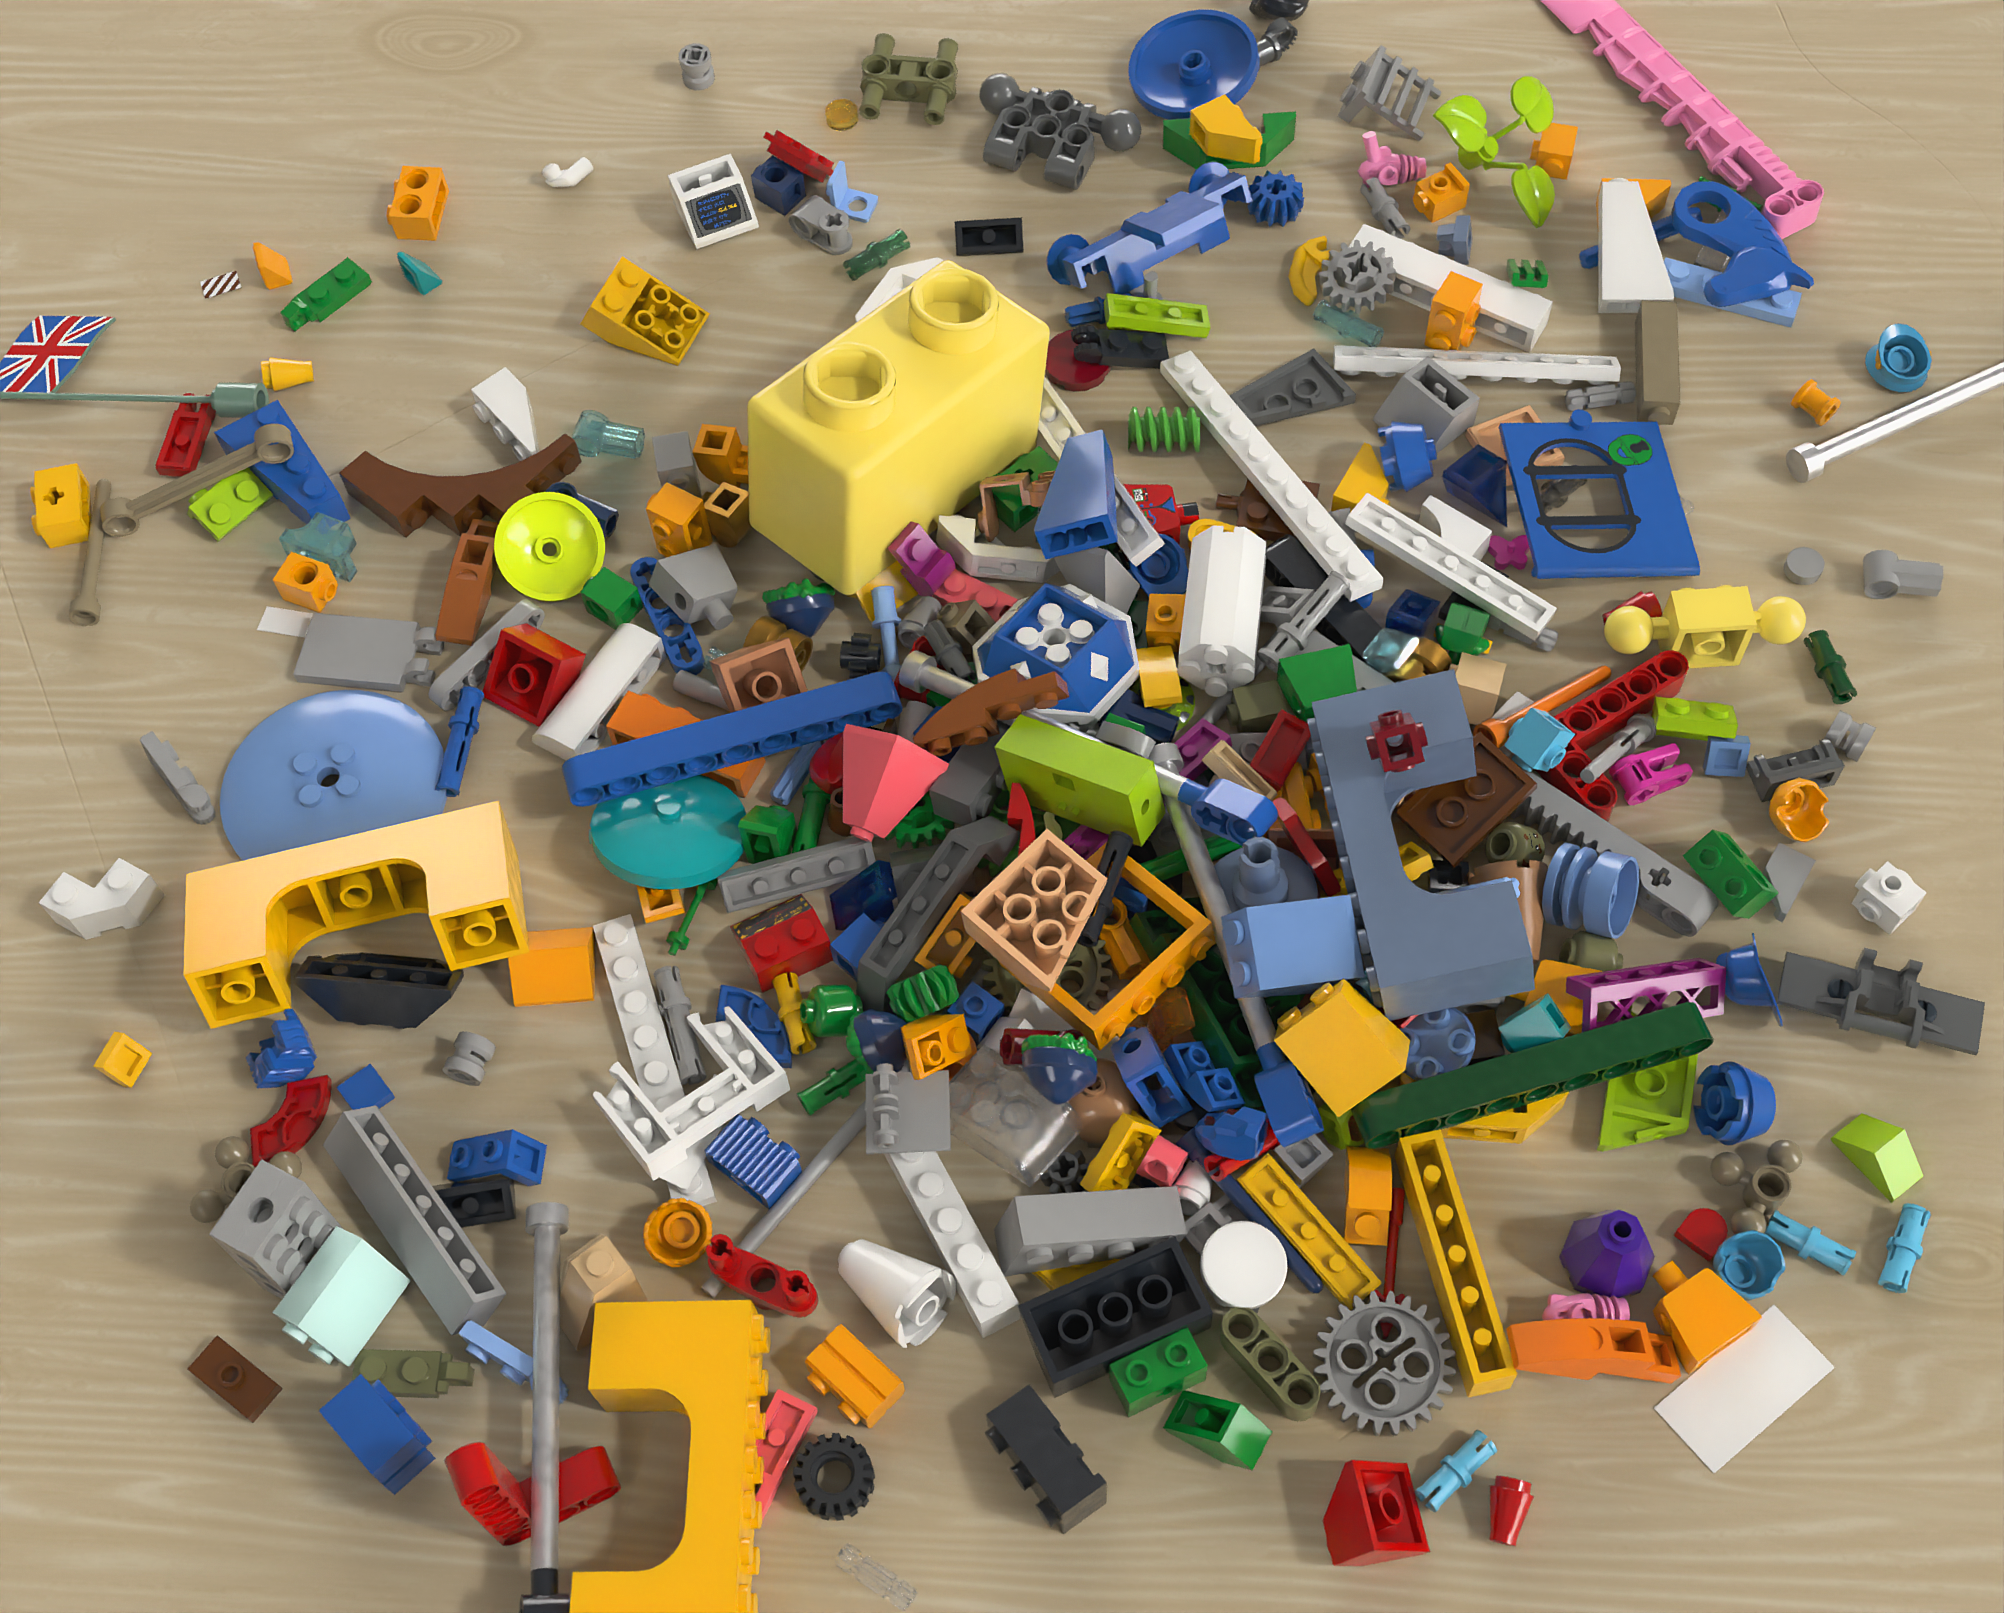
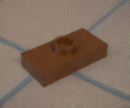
(235, 1379)

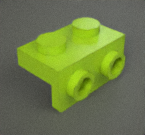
(228, 502)
(1693, 719)

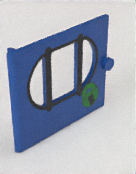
(1638, 461)

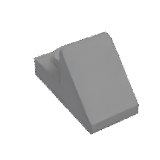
(1283, 603)

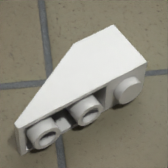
(508, 408)

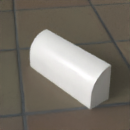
(582, 714)

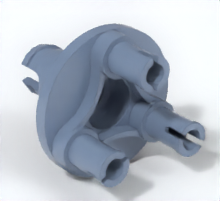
(1264, 876)

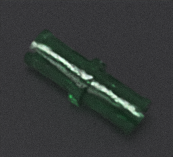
(876, 254)

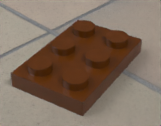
(1464, 812)

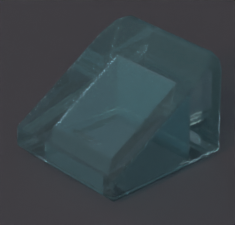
(1389, 649)

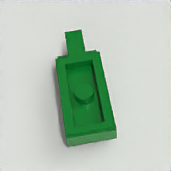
(326, 294)

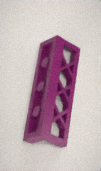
(1645, 981)

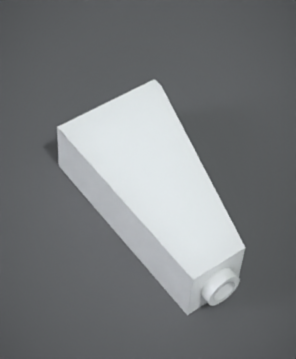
(1628, 251)

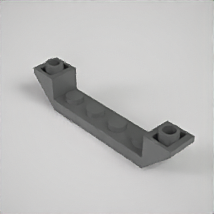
(926, 904)

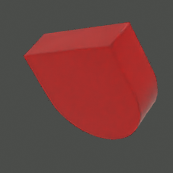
(1703, 1232)

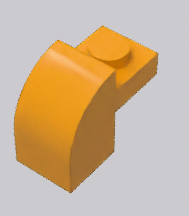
(721, 455)
(1367, 1195)

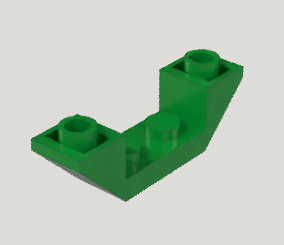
(1276, 134)

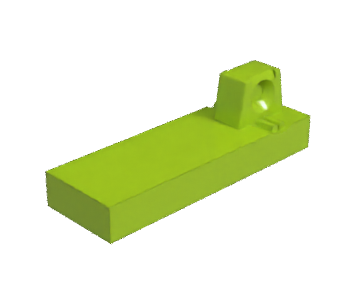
(1156, 315)

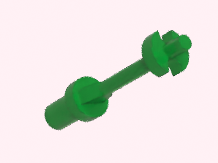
(678, 939)

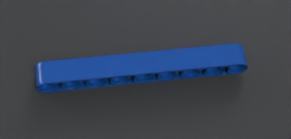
(730, 739)

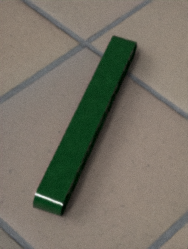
(1532, 1074)

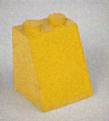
(1342, 1045)

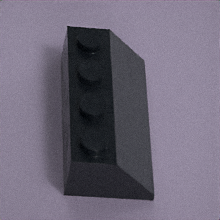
(1113, 1314)

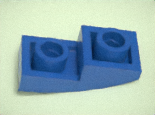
(1208, 1086)

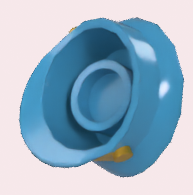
(1899, 359)

